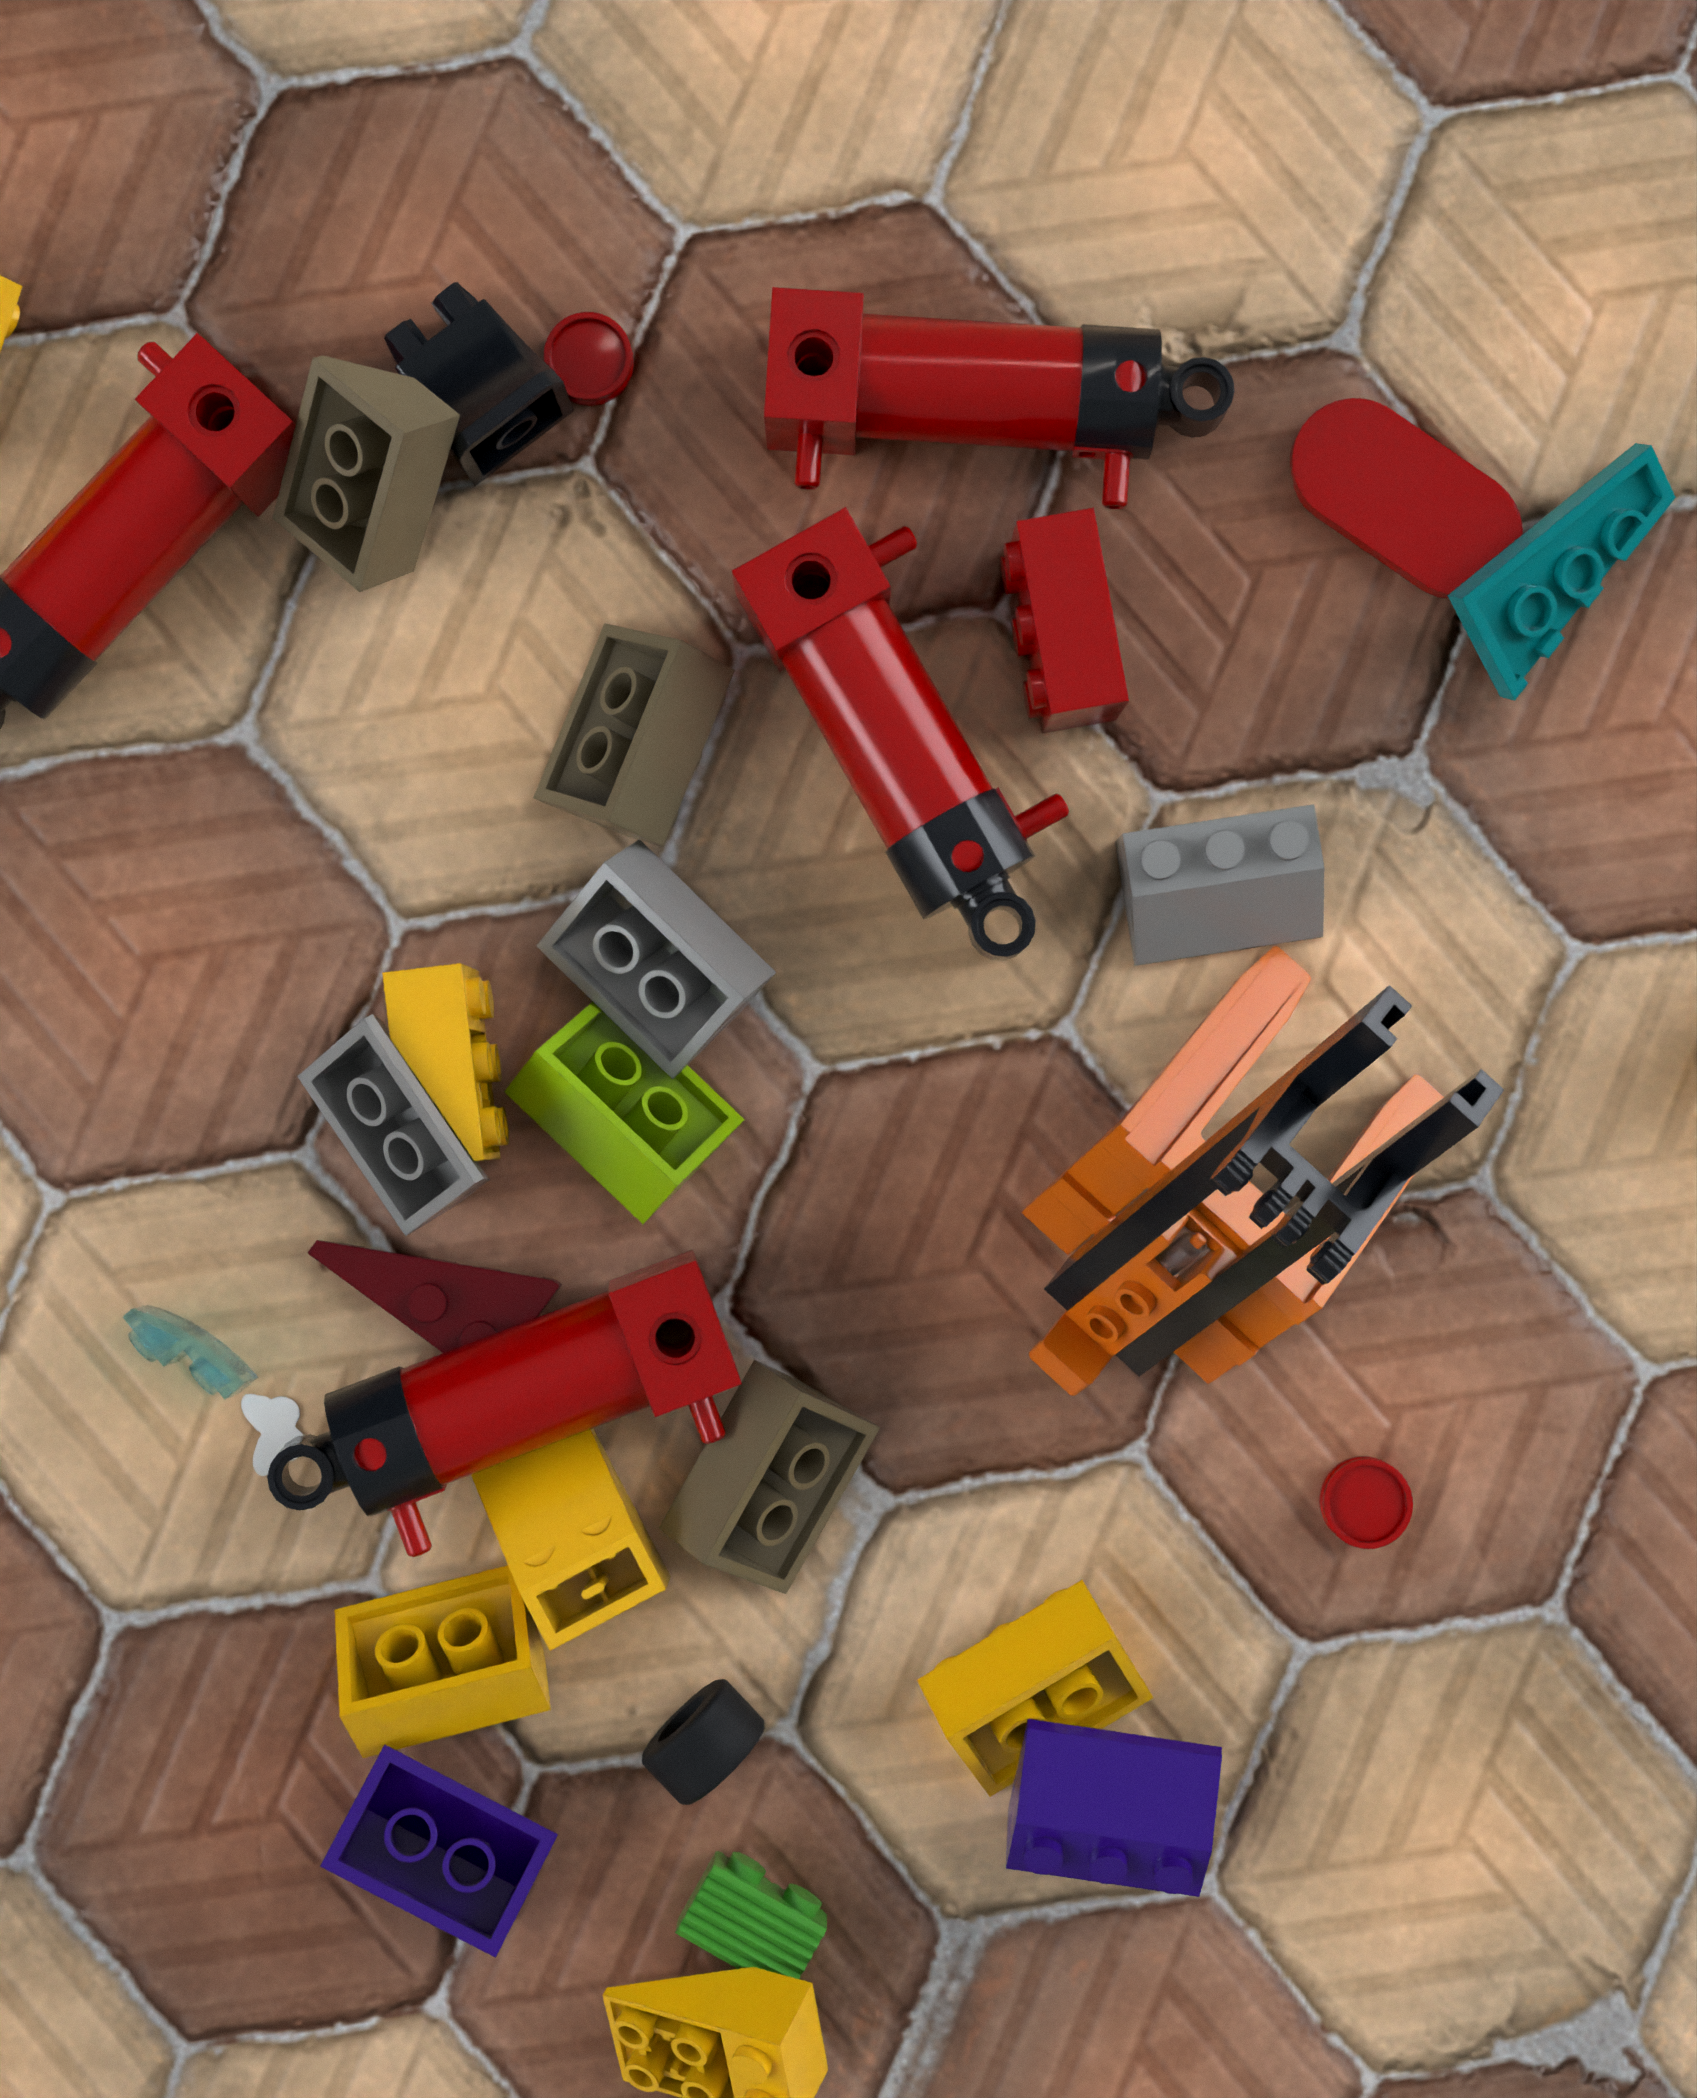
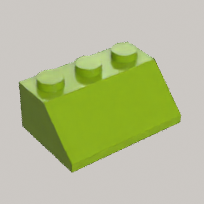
(622, 1111)

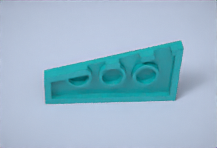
(1541, 579)

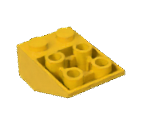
(441, 1034)
(570, 1536)
(719, 2035)

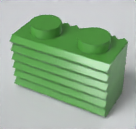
(750, 1919)

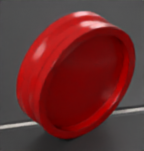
(590, 357)
(1366, 1502)

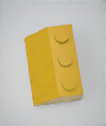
(438, 1662)
(1044, 1666)

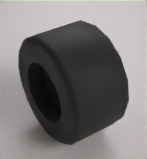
(703, 1742)

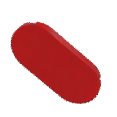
(1401, 494)

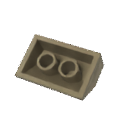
(364, 469)
(635, 733)
(770, 1481)

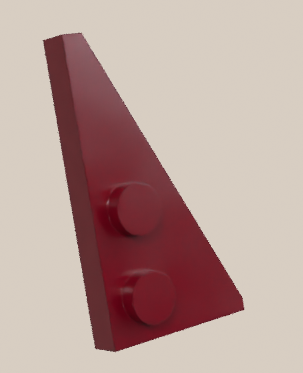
(438, 1297)

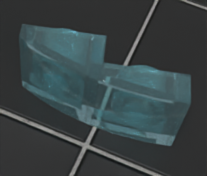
(170, 1337)

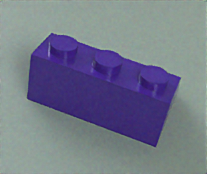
(1113, 1808)
(439, 1850)

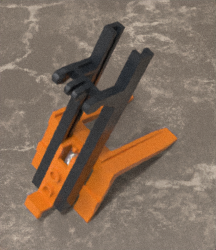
(1262, 1263)

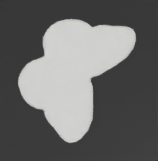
(275, 1422)

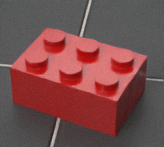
(1064, 621)

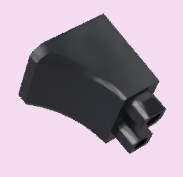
(486, 376)

